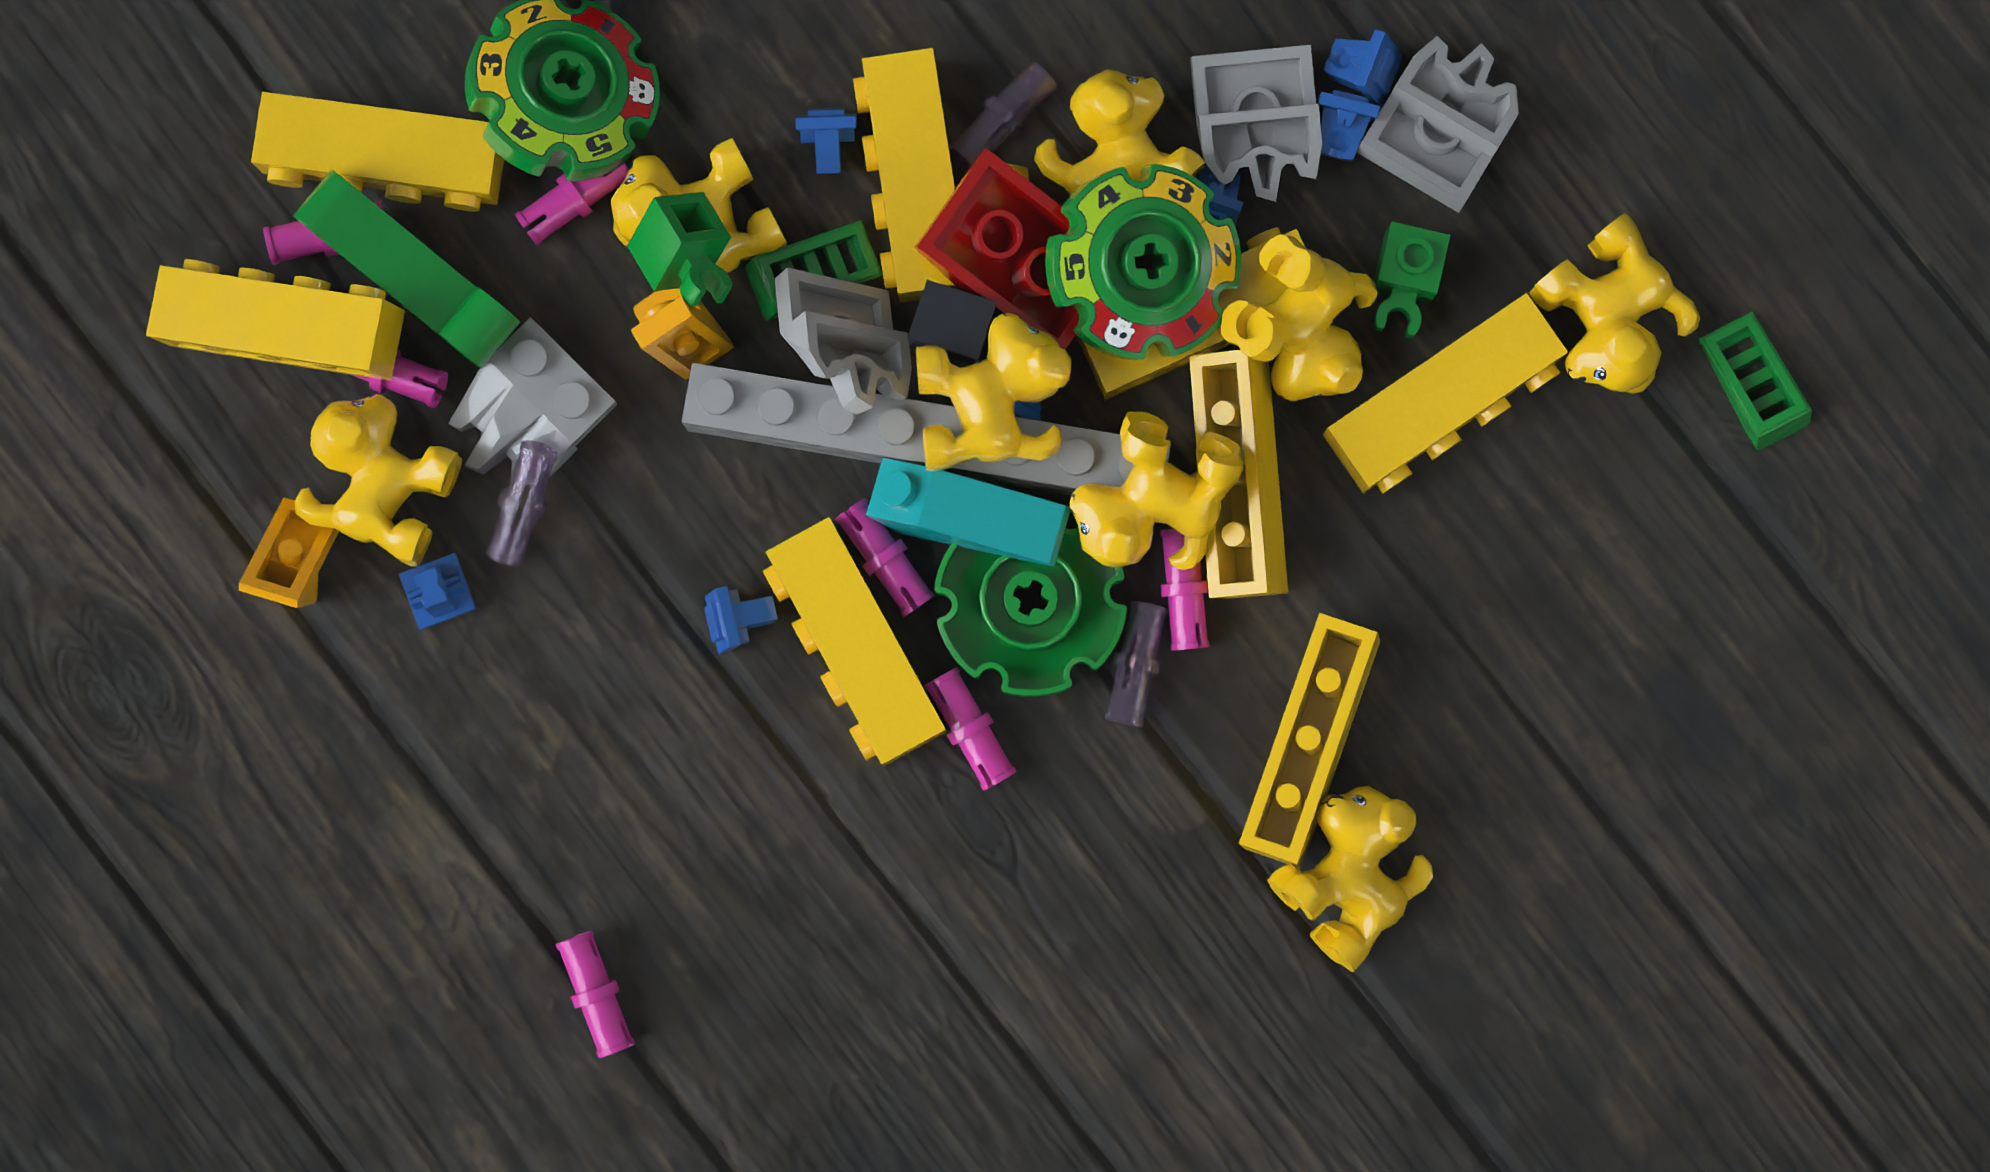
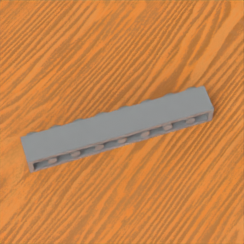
(813, 420)

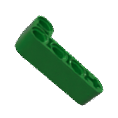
(406, 269)

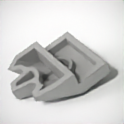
(1257, 114)
(1442, 123)
(844, 336)
(533, 395)

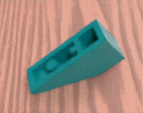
(967, 513)

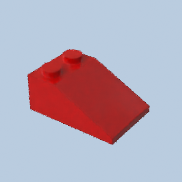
(995, 243)

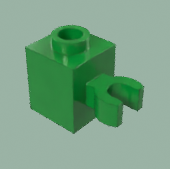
(681, 245)
(1408, 272)

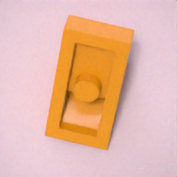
(678, 333)
(288, 559)

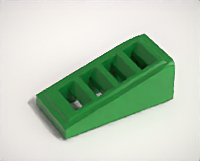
(760, 267)
(1787, 392)

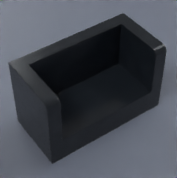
(952, 322)

